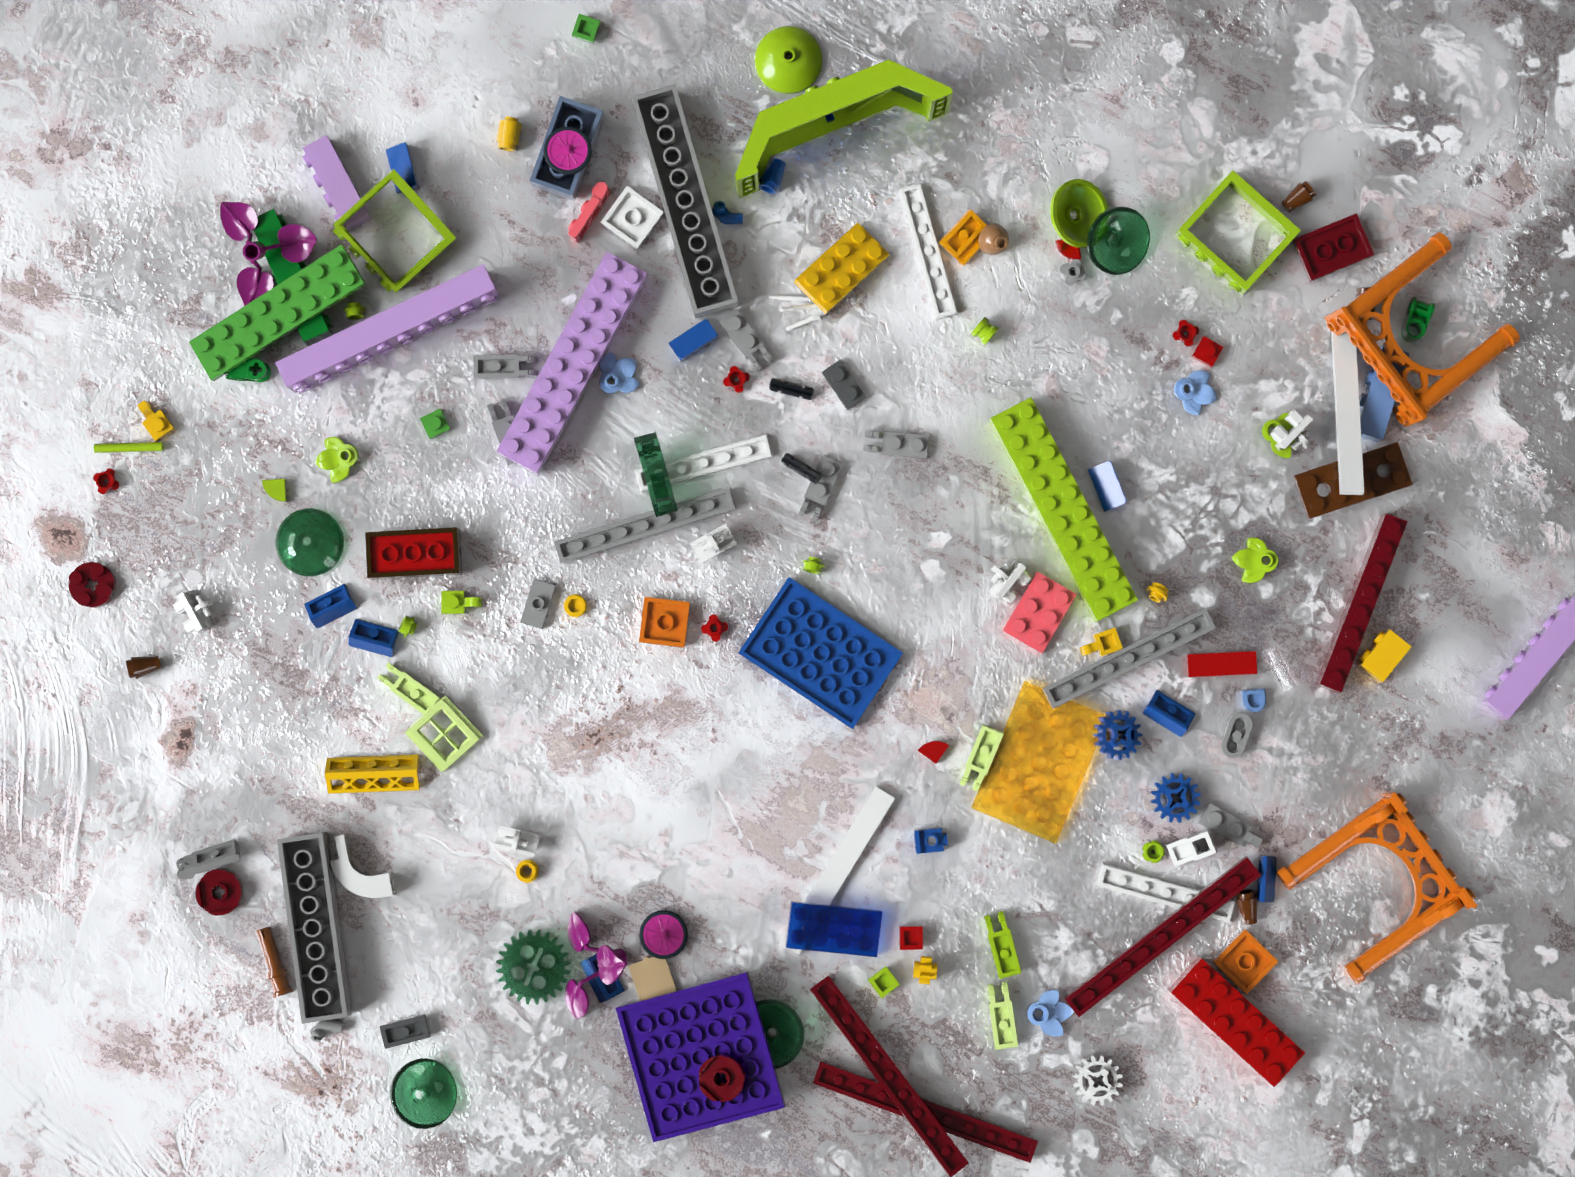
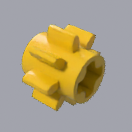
(925, 970)

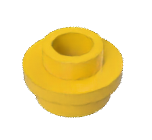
(1157, 592)
(527, 878)

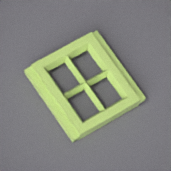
(428, 747)

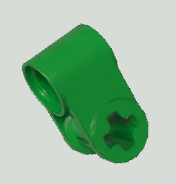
(1417, 315)
(247, 370)

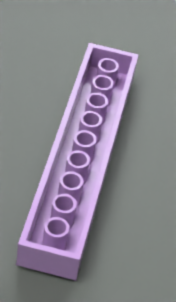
(388, 329)
(572, 363)

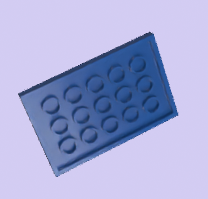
(820, 653)

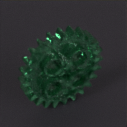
(553, 975)

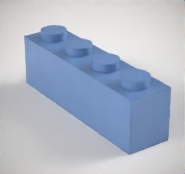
(1376, 405)

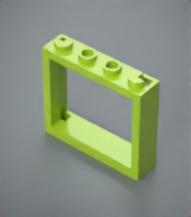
(1259, 203)
(371, 264)

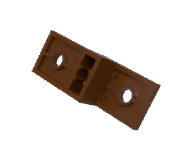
(1373, 483)

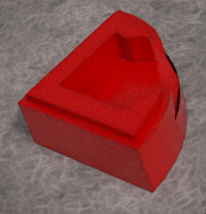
(1067, 250)
(933, 750)

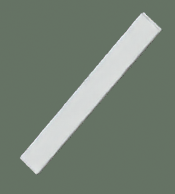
(1347, 415)
(849, 850)

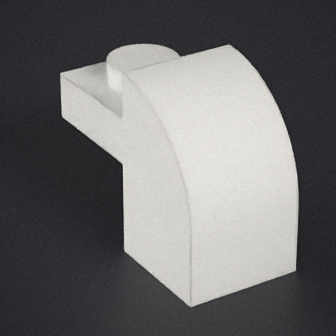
(1192, 847)

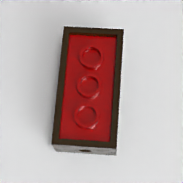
(413, 553)

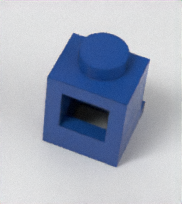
(921, 837)

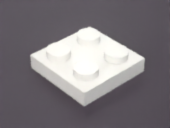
(632, 217)

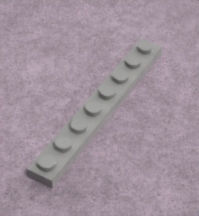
(643, 526)
(1128, 658)

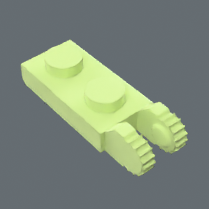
(410, 690)
(982, 754)
(1002, 1019)

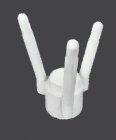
(810, 307)

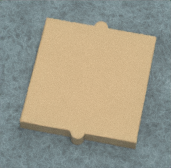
(652, 977)

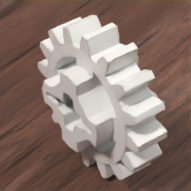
(1091, 1089)

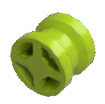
(984, 331)

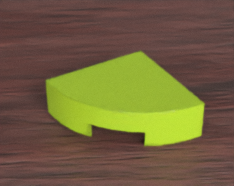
(276, 489)

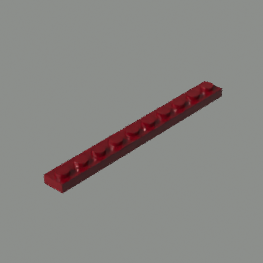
(1162, 936)
(889, 1076)
(951, 1120)

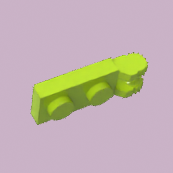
(1002, 948)

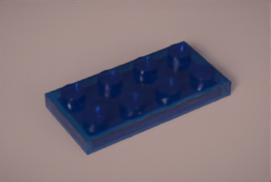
(833, 929)

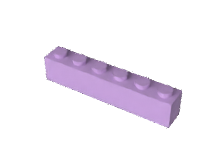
(1534, 662)

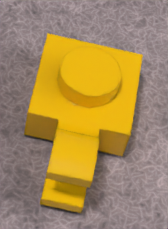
(156, 423)
(1105, 643)

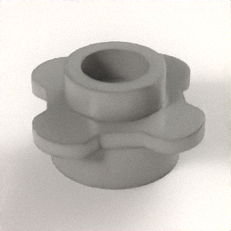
(1071, 278)

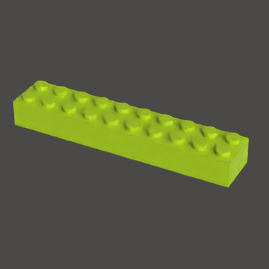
(1063, 509)

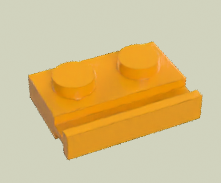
(963, 237)

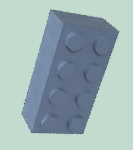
(567, 114)

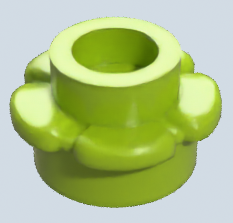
(355, 311)
(813, 565)
(408, 625)
(1159, 851)

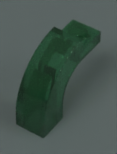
(656, 474)

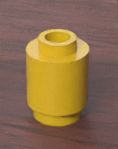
(509, 134)

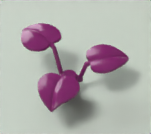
(295, 244)
(610, 964)

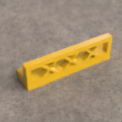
(371, 769)

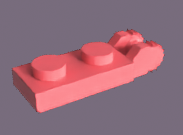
(589, 210)

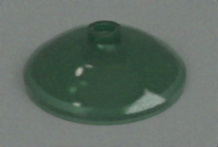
(1128, 244)
(325, 544)
(789, 1028)
(436, 1090)

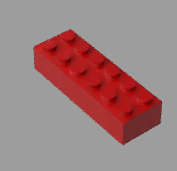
(1236, 1021)

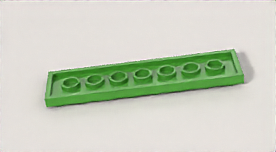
(277, 313)

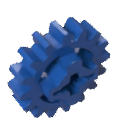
(1126, 735)
(1182, 789)

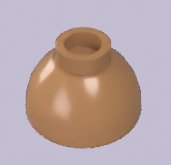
(993, 239)

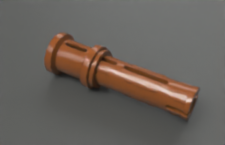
(276, 973)

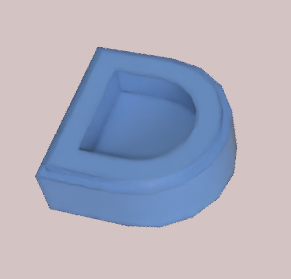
(1254, 699)

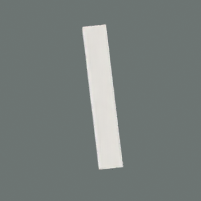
(928, 251)
(713, 460)
(1155, 890)

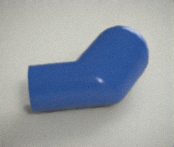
(725, 216)

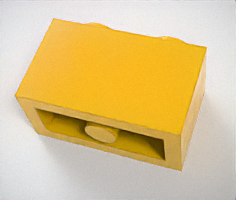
(1383, 655)

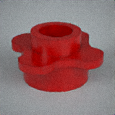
(1186, 339)
(735, 372)
(103, 487)
(714, 634)

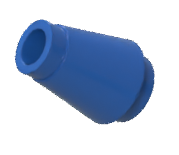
(772, 177)

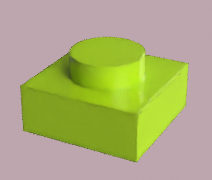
(883, 982)

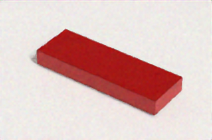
(1221, 664)

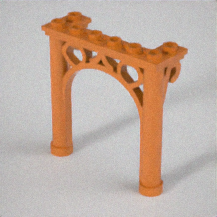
(1346, 319)
(1415, 924)

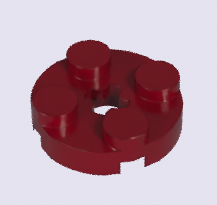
(80, 578)
(211, 902)
(734, 1075)

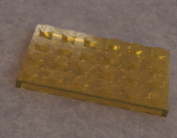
(1039, 764)

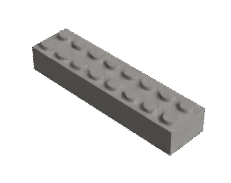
(314, 927)

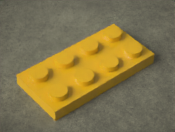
(841, 268)

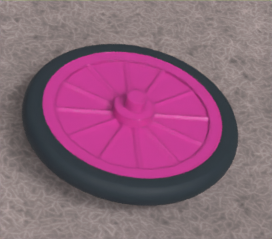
(567, 150)
(663, 934)

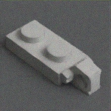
(1228, 826)

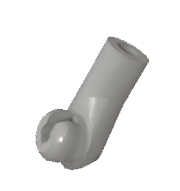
(322, 1028)

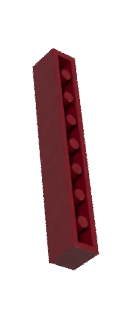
(1361, 603)

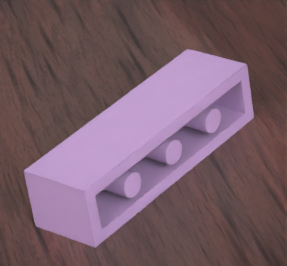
(335, 180)

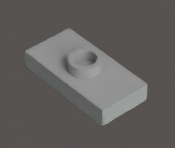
(537, 604)

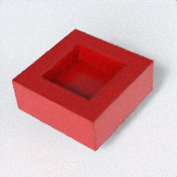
(1207, 351)
(911, 937)

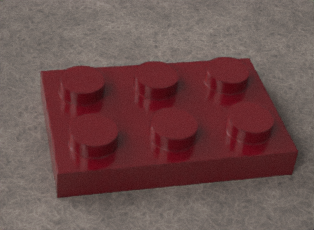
(1333, 247)

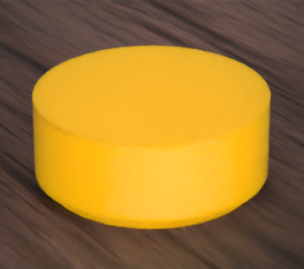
(575, 605)

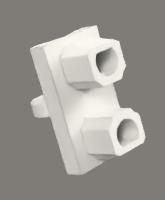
(1298, 424)
(713, 543)
(1006, 577)
(196, 609)
(517, 841)

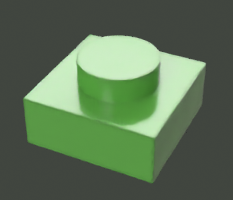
(586, 28)
(435, 423)

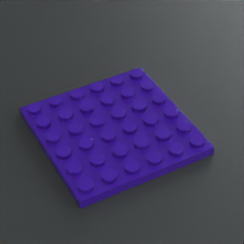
(677, 1033)

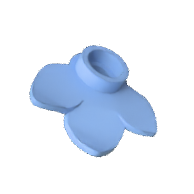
(620, 371)
(1198, 391)
(1053, 1013)

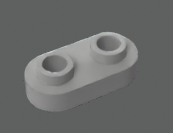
(1236, 735)

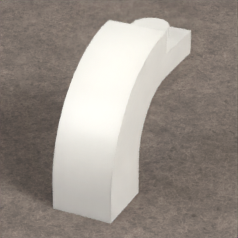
(355, 880)

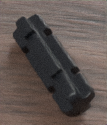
(791, 389)
(801, 468)

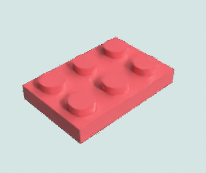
(1039, 612)

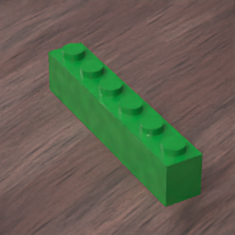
(266, 233)

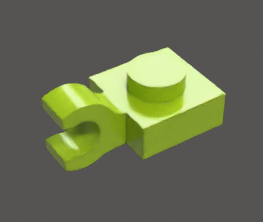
(456, 602)

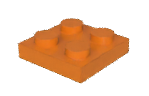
(664, 622)
(1245, 961)

